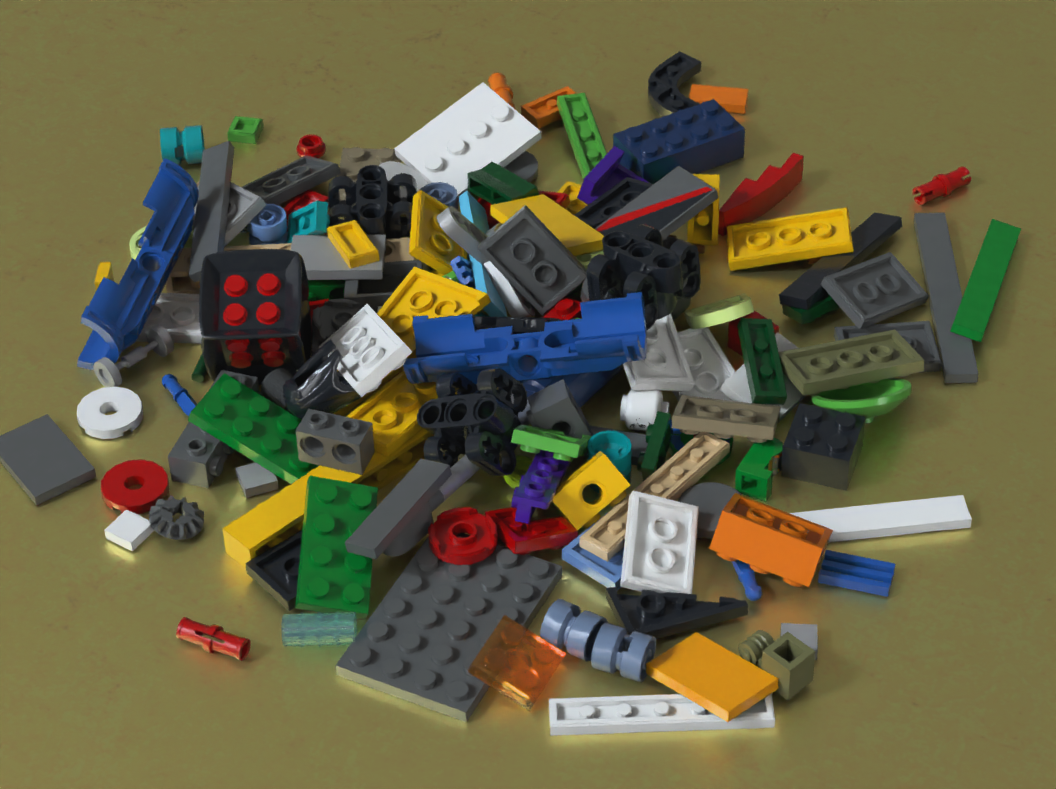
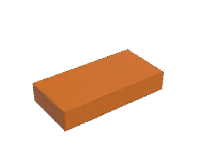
(731, 99)

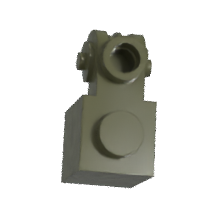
(785, 659)

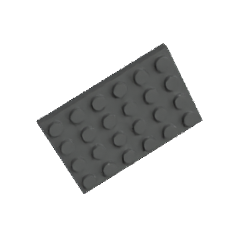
(438, 623)

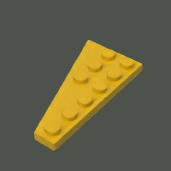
(422, 295)

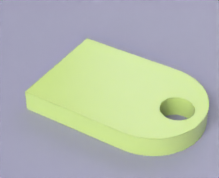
(719, 312)

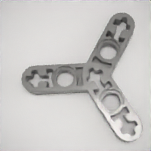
(469, 237)

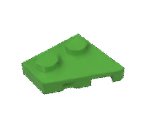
(536, 439)

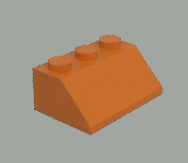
(770, 540)

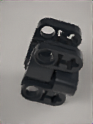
(374, 202)
(643, 265)
(474, 420)

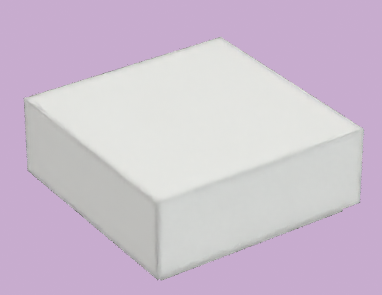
(128, 530)

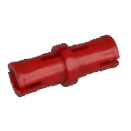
(941, 185)
(194, 631)

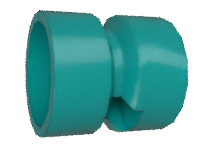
(191, 139)
(616, 448)

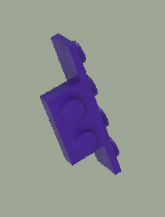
(538, 485)

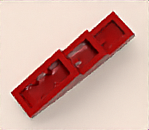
(760, 196)

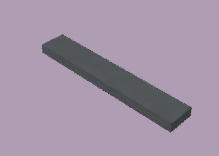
(211, 205)

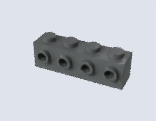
(197, 454)

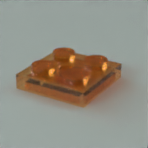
(516, 662)

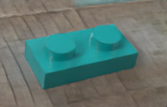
(309, 220)

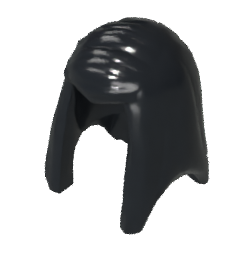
(319, 385)

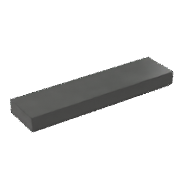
(398, 508)

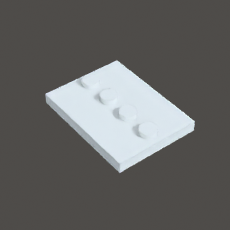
(468, 138)

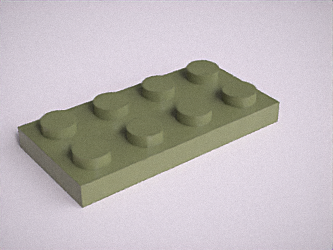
(850, 362)

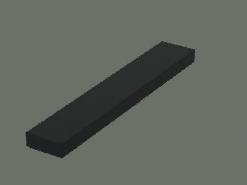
(865, 239)

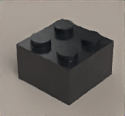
(822, 446)

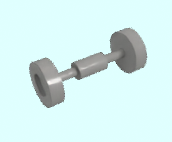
(158, 340)

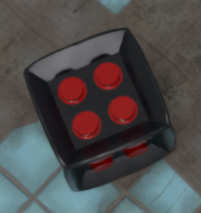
(254, 312)

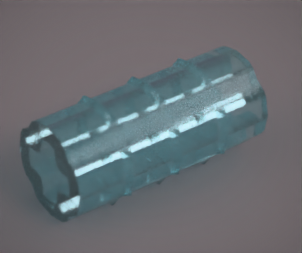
(319, 629)

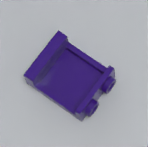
(605, 176)

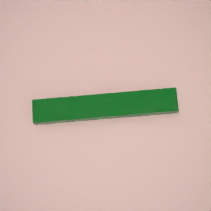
(985, 280)

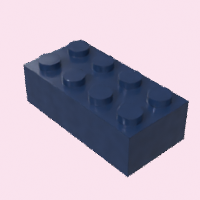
(689, 138)

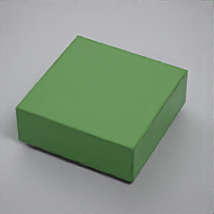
(245, 130)

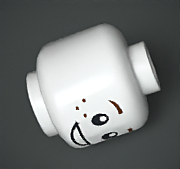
(641, 408)

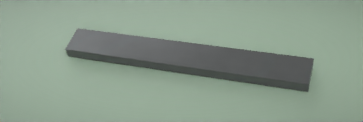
(944, 297)

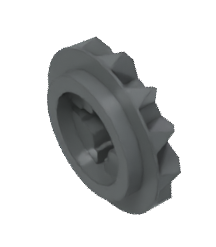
(183, 528)

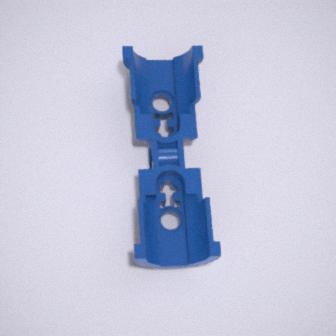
(121, 310)
(599, 341)

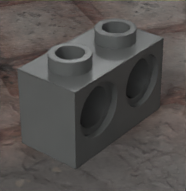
(335, 441)

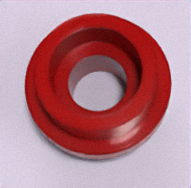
(311, 146)

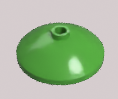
(866, 398)

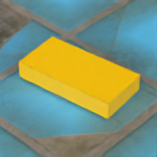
(353, 244)

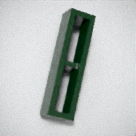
(499, 185)

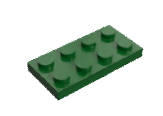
(252, 427)
(328, 574)

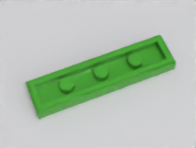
(581, 131)

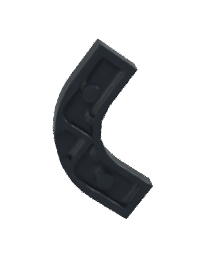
(666, 80)

